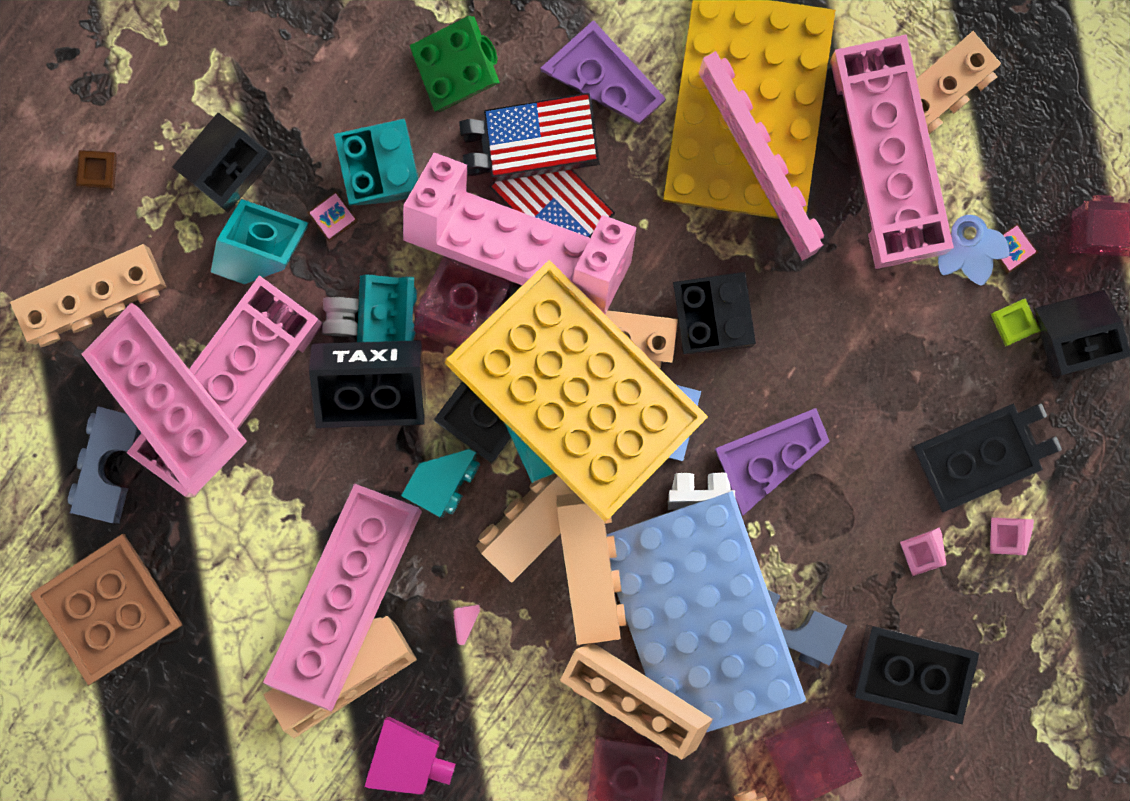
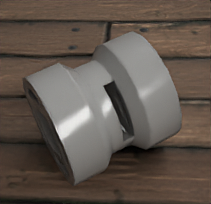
(340, 316)

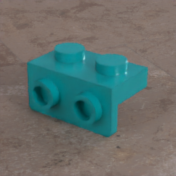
(386, 308)

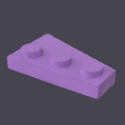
(599, 67)
(769, 456)

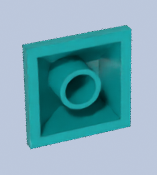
(256, 243)

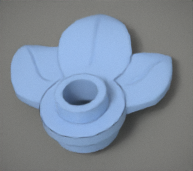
(976, 254)

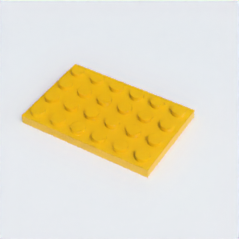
(782, 67)
(576, 390)

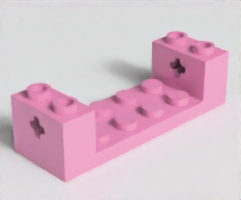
(892, 151)
(509, 242)
(243, 360)

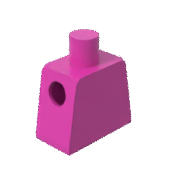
(406, 760)

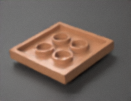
(106, 609)

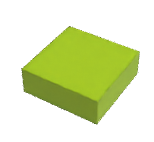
(1015, 322)

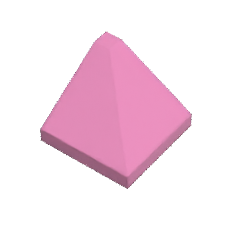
(1010, 535)
(924, 551)
(464, 621)

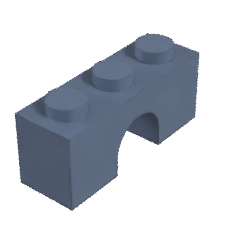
(94, 493)
(815, 638)

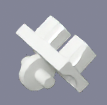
(685, 495)

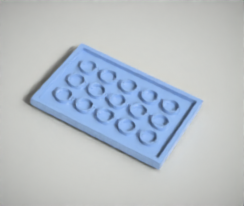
(705, 613)

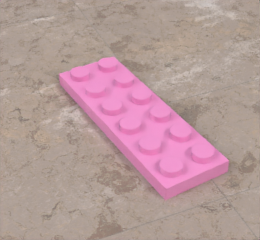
(768, 169)
(163, 399)
(342, 597)

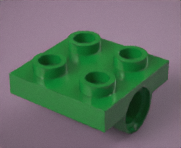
(455, 63)

